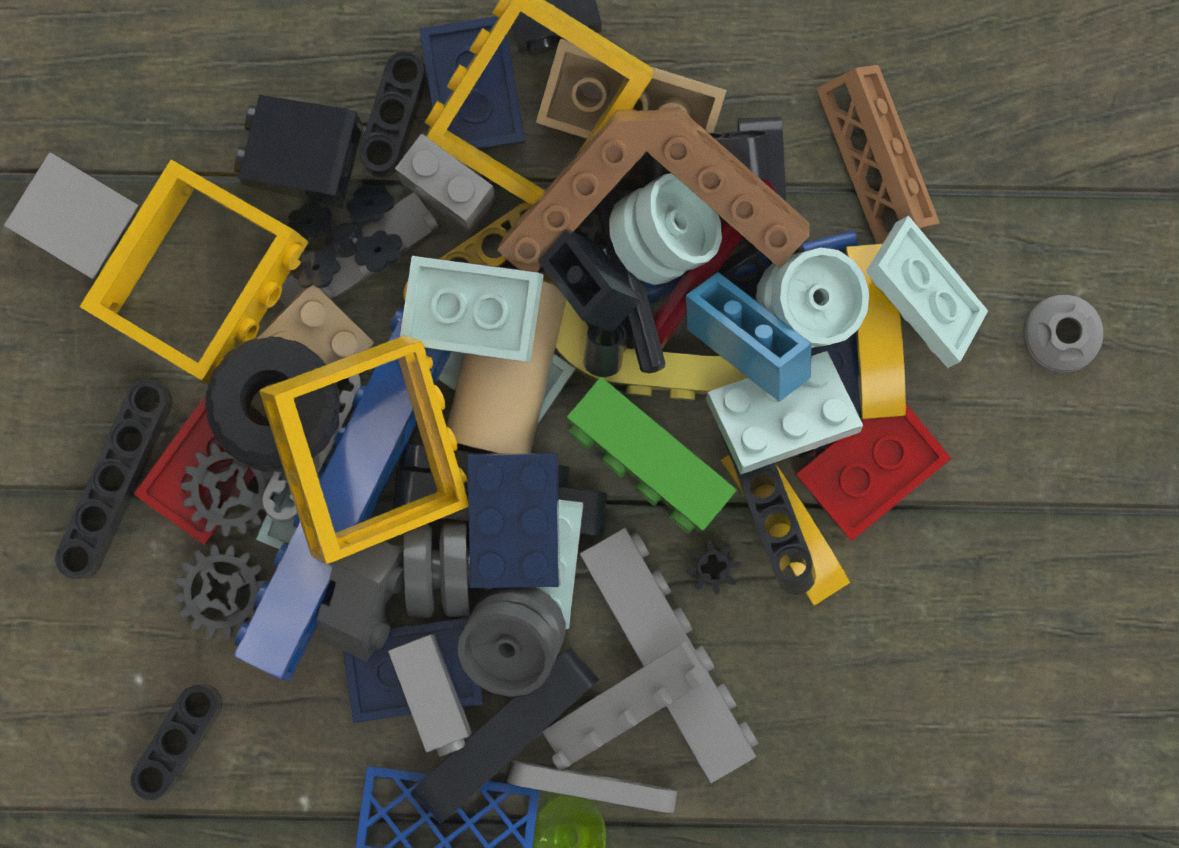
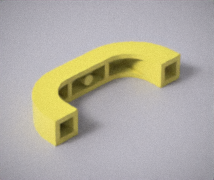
(682, 375)

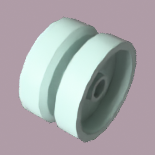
(664, 230)
(816, 295)

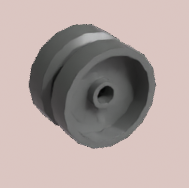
(437, 569)
(512, 640)

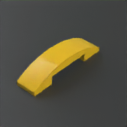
(879, 348)
(829, 573)

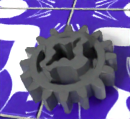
(210, 479)
(204, 601)

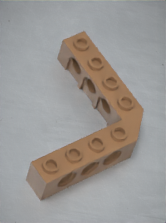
(685, 152)

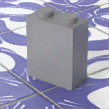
(446, 184)
(72, 216)
(431, 695)

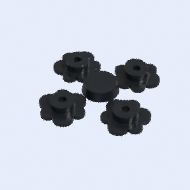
(345, 238)

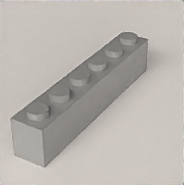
(653, 630)

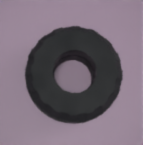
(239, 380)

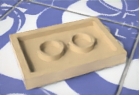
(320, 326)

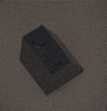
(299, 149)

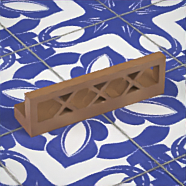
(885, 142)

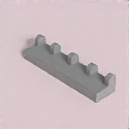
(407, 219)
(624, 705)

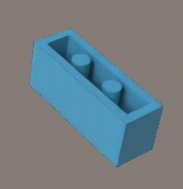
(748, 336)

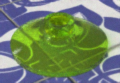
(563, 818)

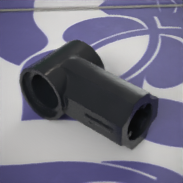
(605, 349)

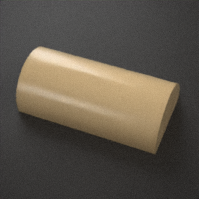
(584, 87)
(502, 399)

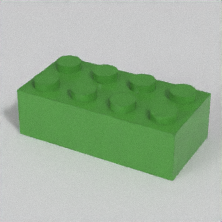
(650, 456)

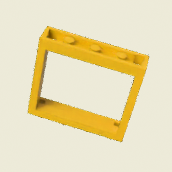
(484, 46)
(145, 237)
(301, 473)

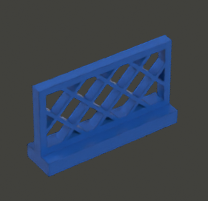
(399, 775)

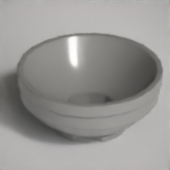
(1042, 338)

